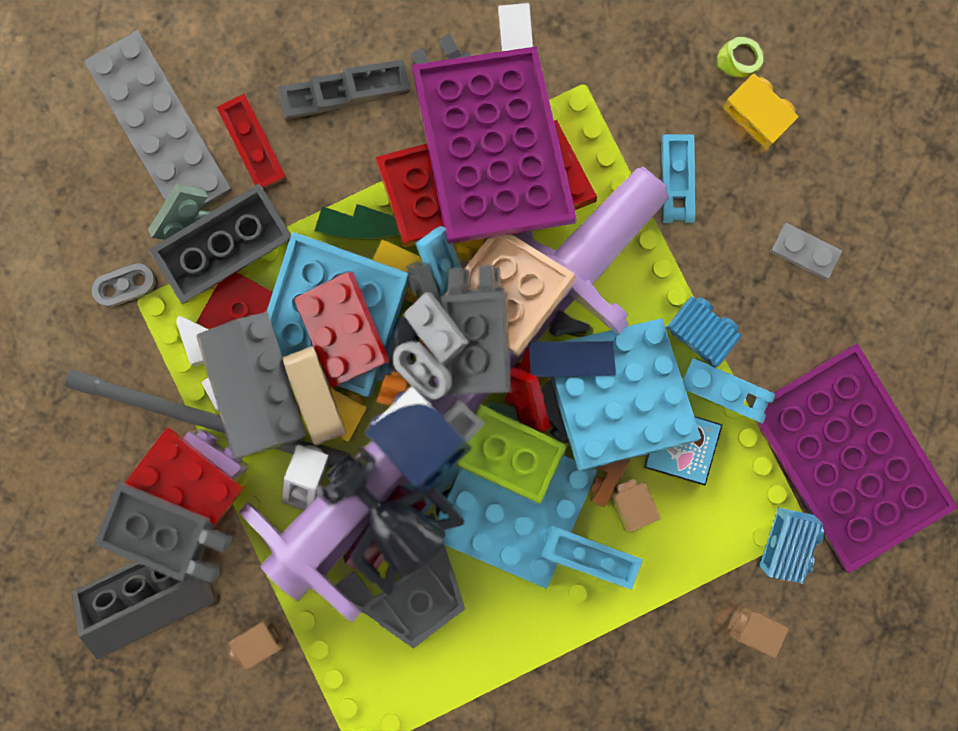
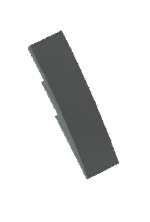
(343, 89)

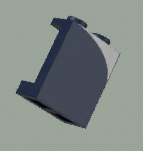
(417, 439)

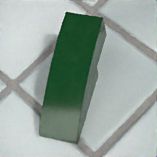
(363, 225)

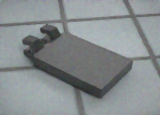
(484, 323)
(160, 535)

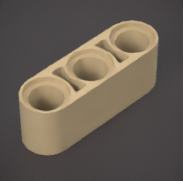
(314, 395)

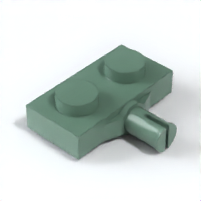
(178, 211)

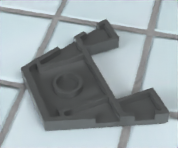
(417, 603)

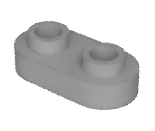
(124, 285)
(422, 372)

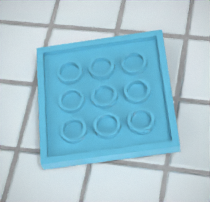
(313, 263)
(627, 412)
(513, 529)

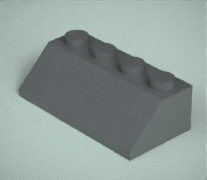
(220, 244)
(251, 385)
(132, 605)

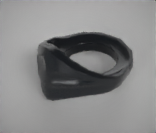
(564, 324)

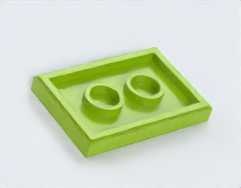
(512, 455)

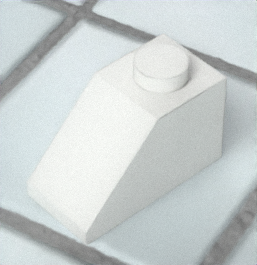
(304, 476)

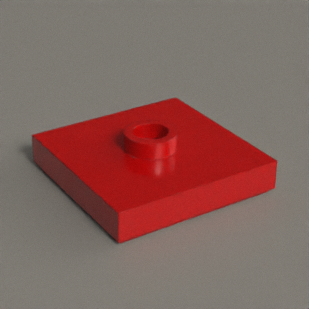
(234, 299)

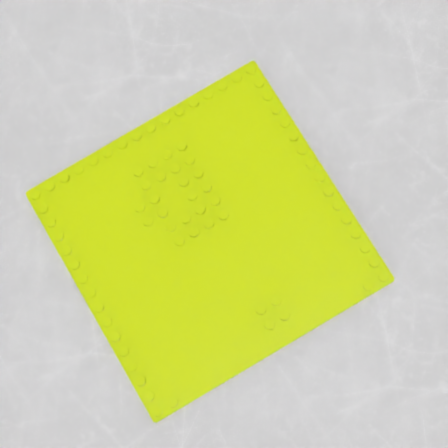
(507, 621)

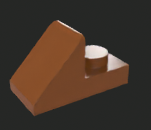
(604, 486)

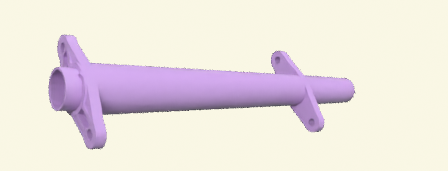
(326, 532)

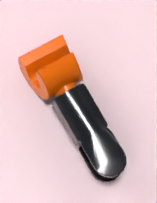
(395, 382)

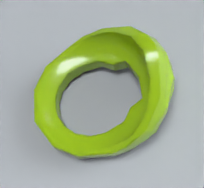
(727, 63)

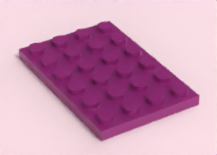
(493, 145)
(854, 459)

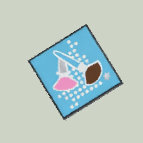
(691, 460)

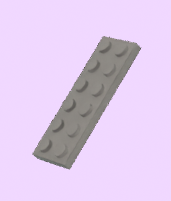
(155, 118)

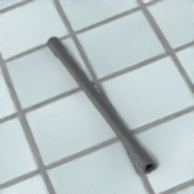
(95, 386)

